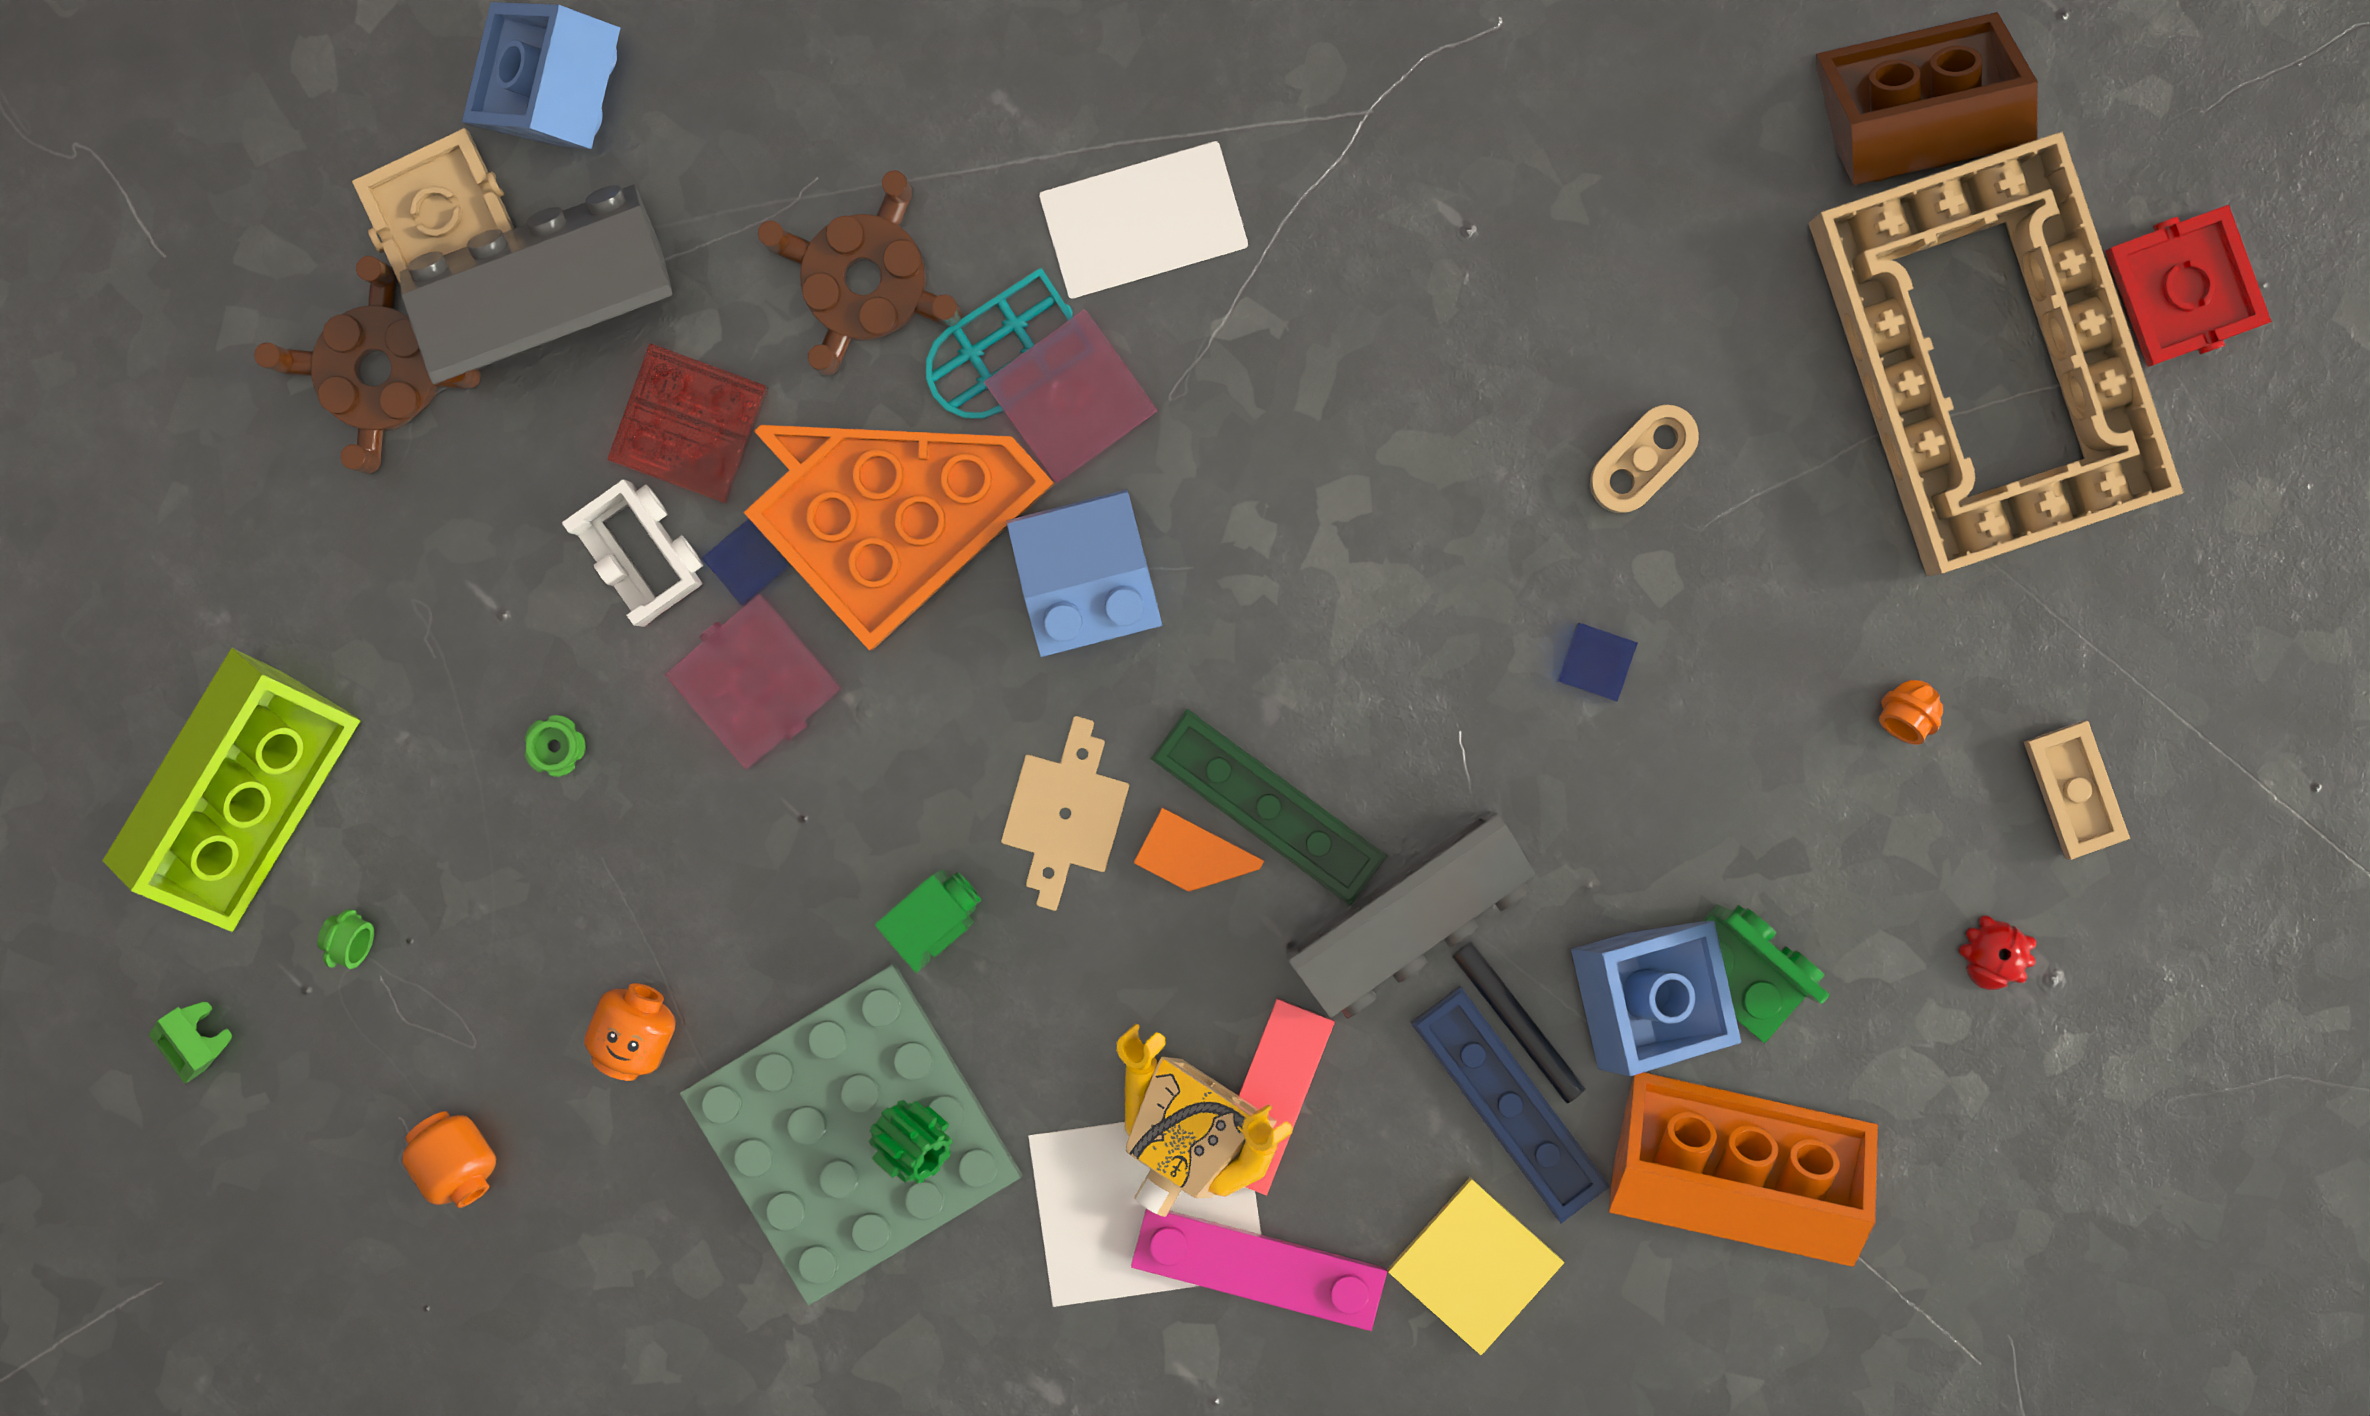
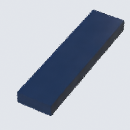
(1510, 1104)

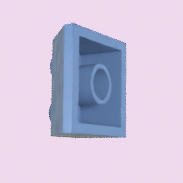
(542, 73)
(1084, 573)
(1656, 997)

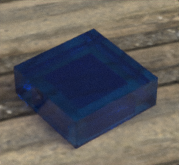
(746, 562)
(1597, 662)

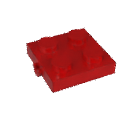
(2188, 285)

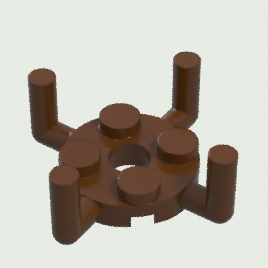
(839, 247)
(338, 360)

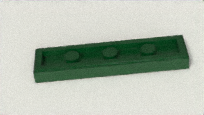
(1268, 807)

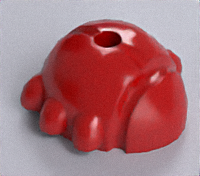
(1983, 951)

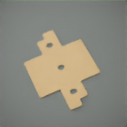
(1036, 806)

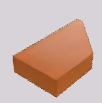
(1191, 854)

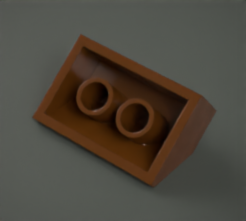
(1928, 98)

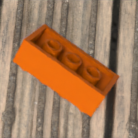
(1745, 1169)

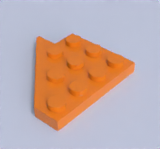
(889, 513)

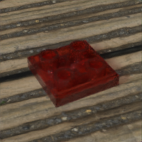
(688, 423)

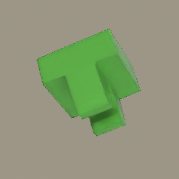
(181, 1043)

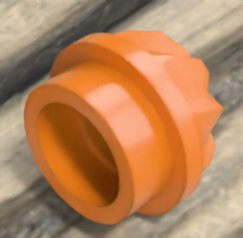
(1911, 711)

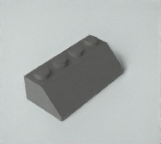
(534, 282)
(1411, 914)

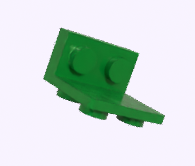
(1761, 978)

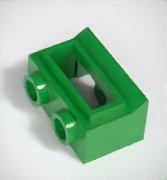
(930, 918)

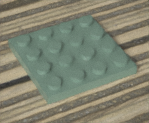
(798, 1125)

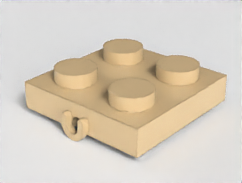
(432, 200)

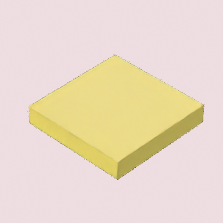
(1475, 1266)

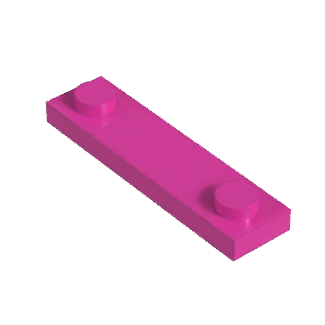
(1260, 1268)

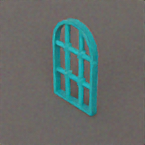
(973, 352)

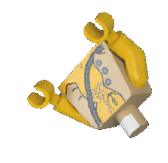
(1190, 1128)

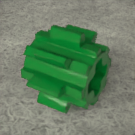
(910, 1141)

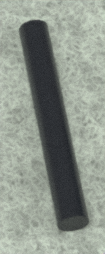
(1519, 1022)

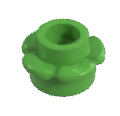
(538, 740)
(345, 939)

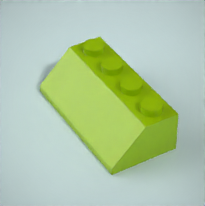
(230, 791)

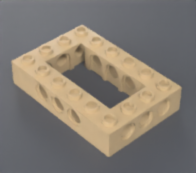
(2082, 326)

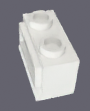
(616, 566)

